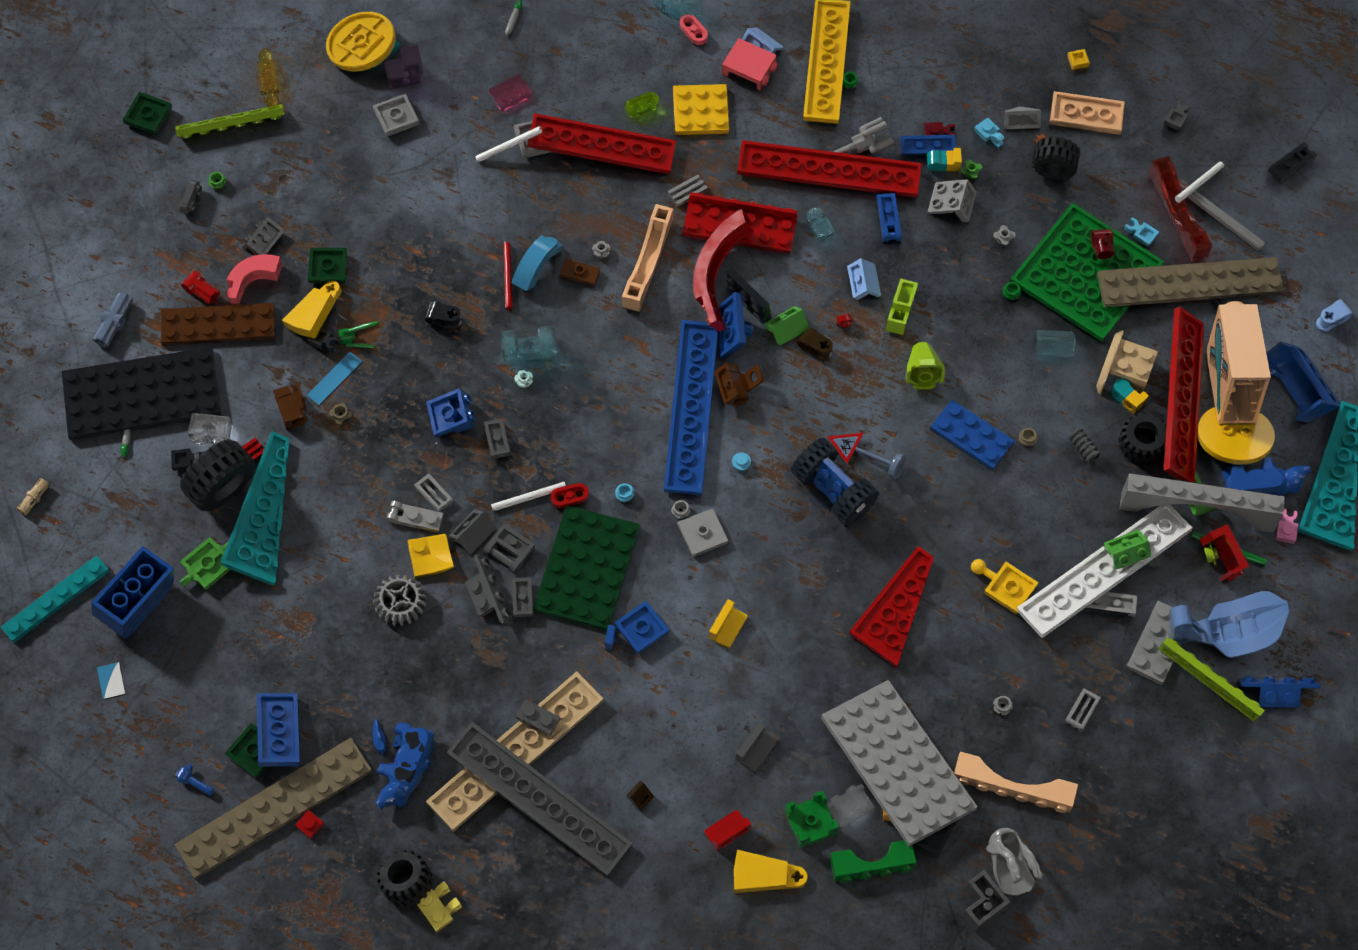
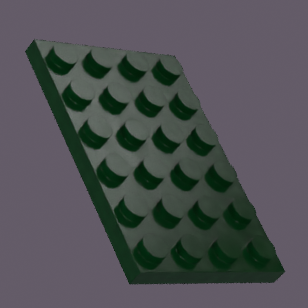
(586, 568)

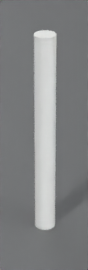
(504, 146)
(1206, 176)
(526, 497)

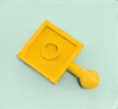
(1008, 587)

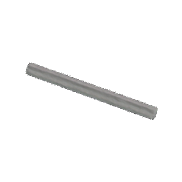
(1223, 218)

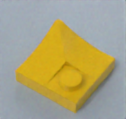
(430, 555)

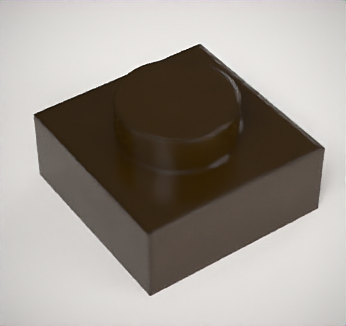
(640, 795)

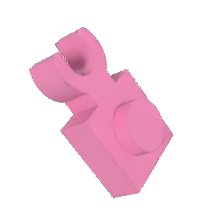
(1286, 529)

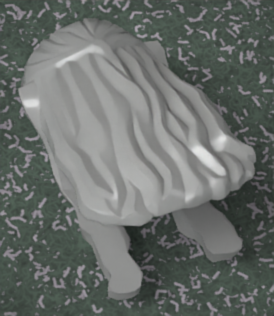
(1009, 862)

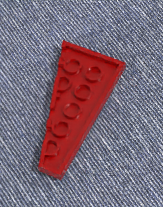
(890, 616)

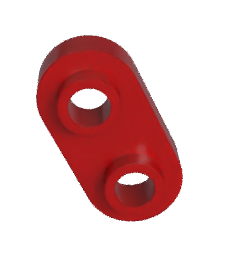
(569, 493)

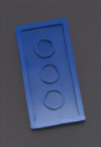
(972, 435)
(277, 729)

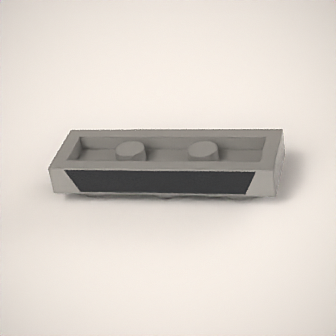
(1114, 604)

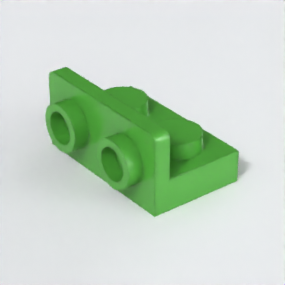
(1128, 549)

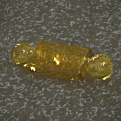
(268, 77)

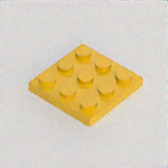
(700, 109)

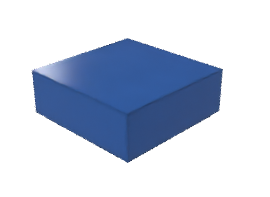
(610, 638)

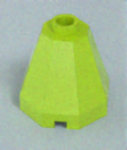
(924, 367)

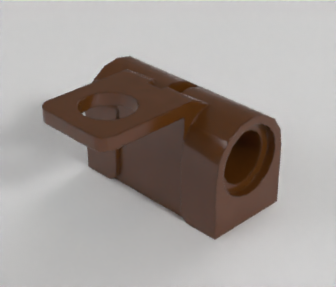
(735, 385)
(291, 406)

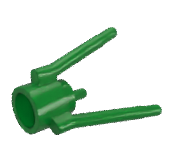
(348, 335)

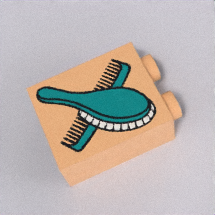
(1237, 363)

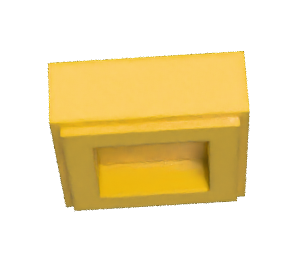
(1078, 59)

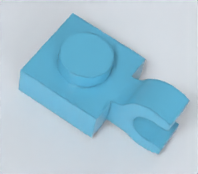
(989, 131)

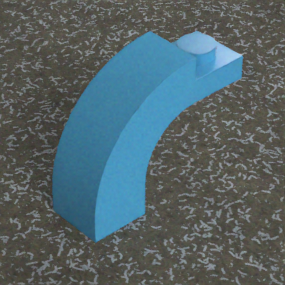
(534, 261)

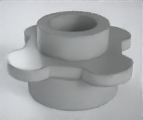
(1004, 240)

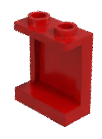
(1228, 551)

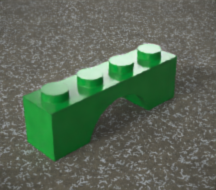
(848, 866)

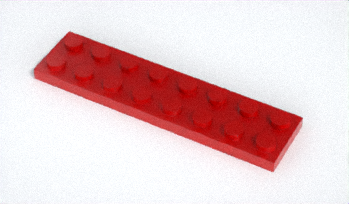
(603, 143)

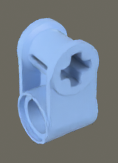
(1333, 316)

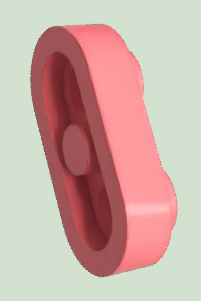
(695, 30)

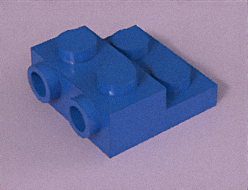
(451, 412)

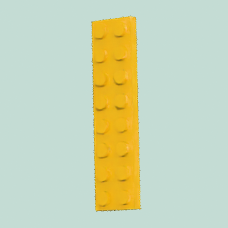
(826, 61)

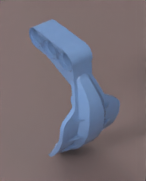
(1234, 626)

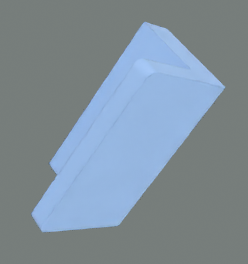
(762, 40)
(863, 279)

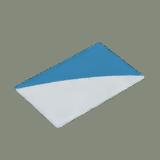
(111, 680)

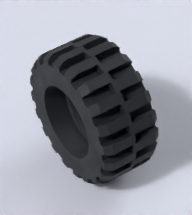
(217, 475)

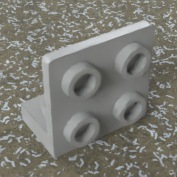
(953, 196)

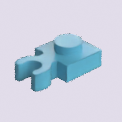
(1142, 233)

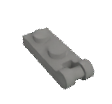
(415, 517)

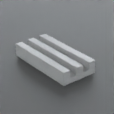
(684, 189)
(443, 504)
(1074, 723)

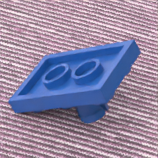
(735, 329)

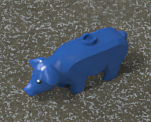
(1267, 479)

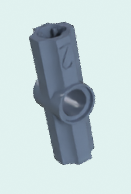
(112, 319)

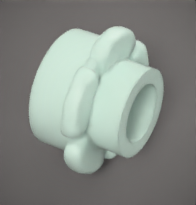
(524, 383)

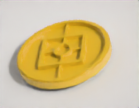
(360, 41)
(1236, 442)

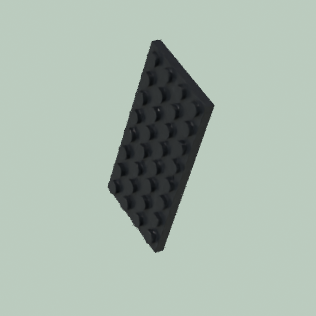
(140, 393)

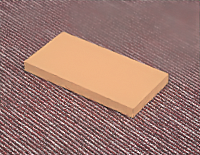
(1087, 113)

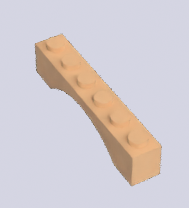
(643, 272)
(1055, 794)

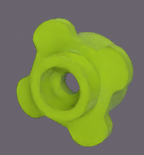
(1211, 554)

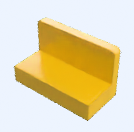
(727, 625)

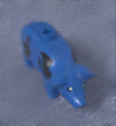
(409, 765)

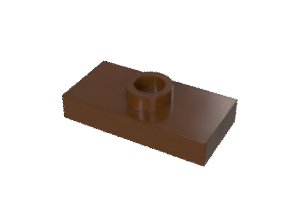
(579, 272)

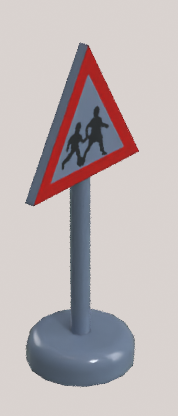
(848, 443)

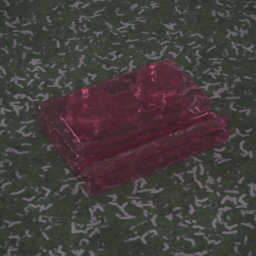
(510, 92)

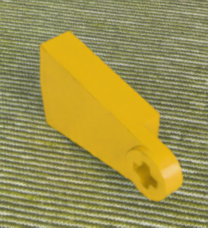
(313, 310)
(764, 873)

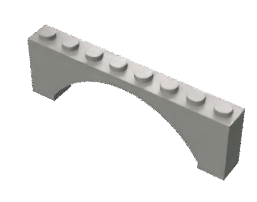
(1258, 509)

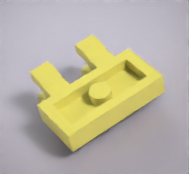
(435, 911)

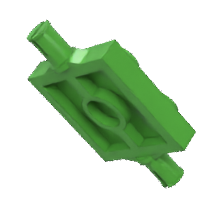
(204, 565)

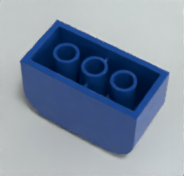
(133, 592)

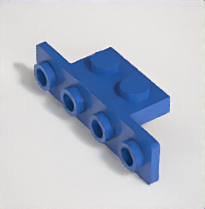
(1279, 692)

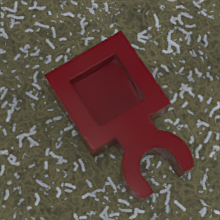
(937, 128)

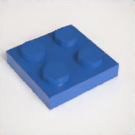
(641, 627)

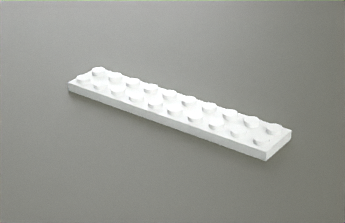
(1097, 573)

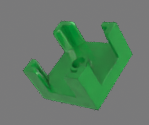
(811, 820)

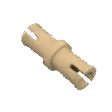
(33, 496)

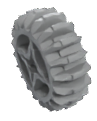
(405, 587)

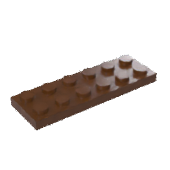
(217, 324)

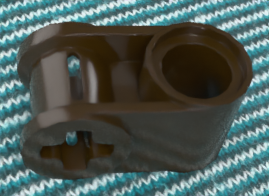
(816, 344)

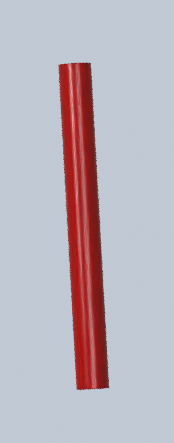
(508, 276)

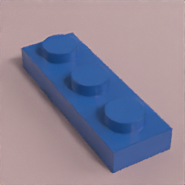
(924, 143)

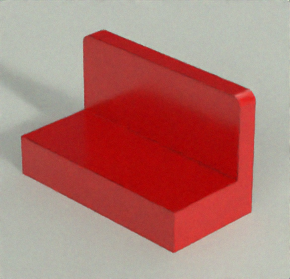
(727, 829)

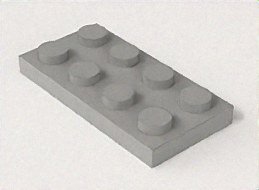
(1146, 657)

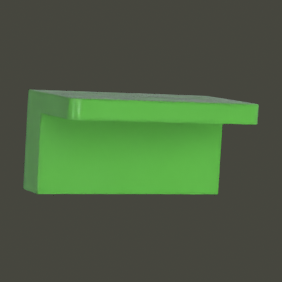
(787, 325)

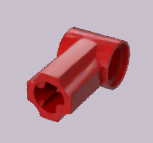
(197, 285)

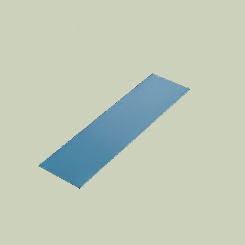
(334, 378)

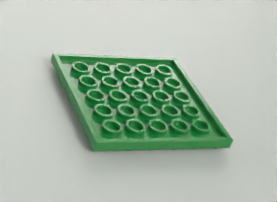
(1065, 271)

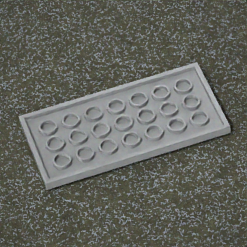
(898, 763)

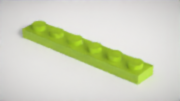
(222, 123)
(1216, 683)

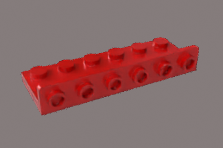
(772, 225)

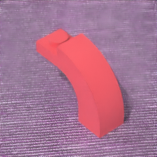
(249, 270)

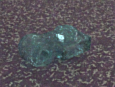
(820, 226)

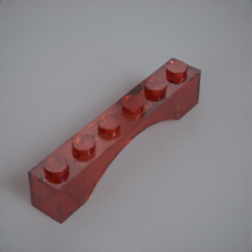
(1191, 234)

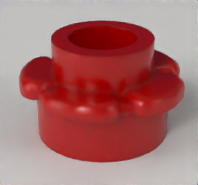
(844, 320)

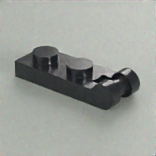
(1292, 162)

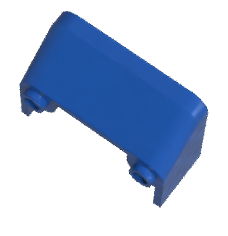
(1302, 381)

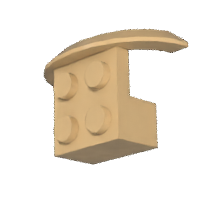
(1129, 362)

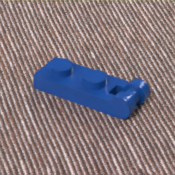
(888, 217)

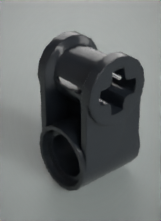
(442, 315)

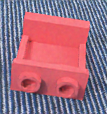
(750, 63)

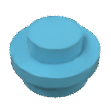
(741, 461)
(624, 492)

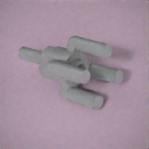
(866, 138)

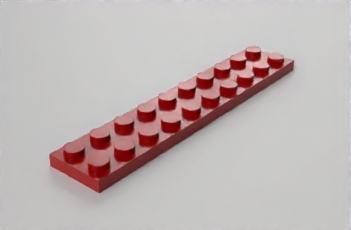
(829, 168)
(1184, 396)

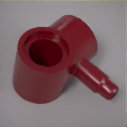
(1102, 243)

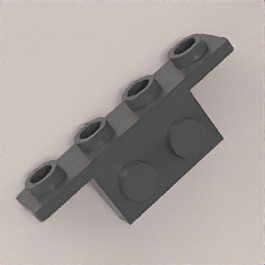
(486, 592)

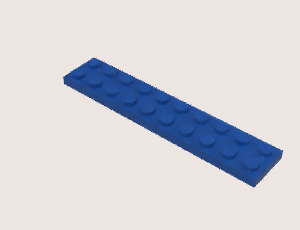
(691, 408)

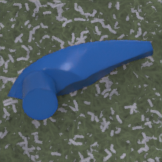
(379, 738)

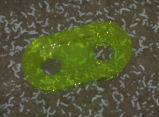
(641, 104)

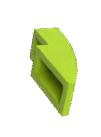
(901, 306)

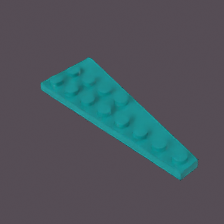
(1333, 496)
(257, 530)

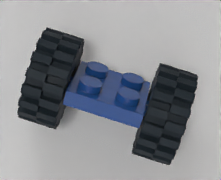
(818, 467)

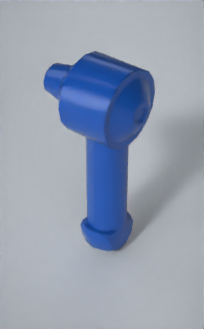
(185, 776)

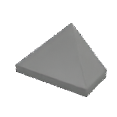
(1022, 118)

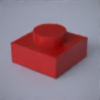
(309, 824)

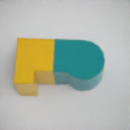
(944, 160)
(1128, 396)

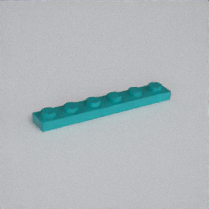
(55, 599)

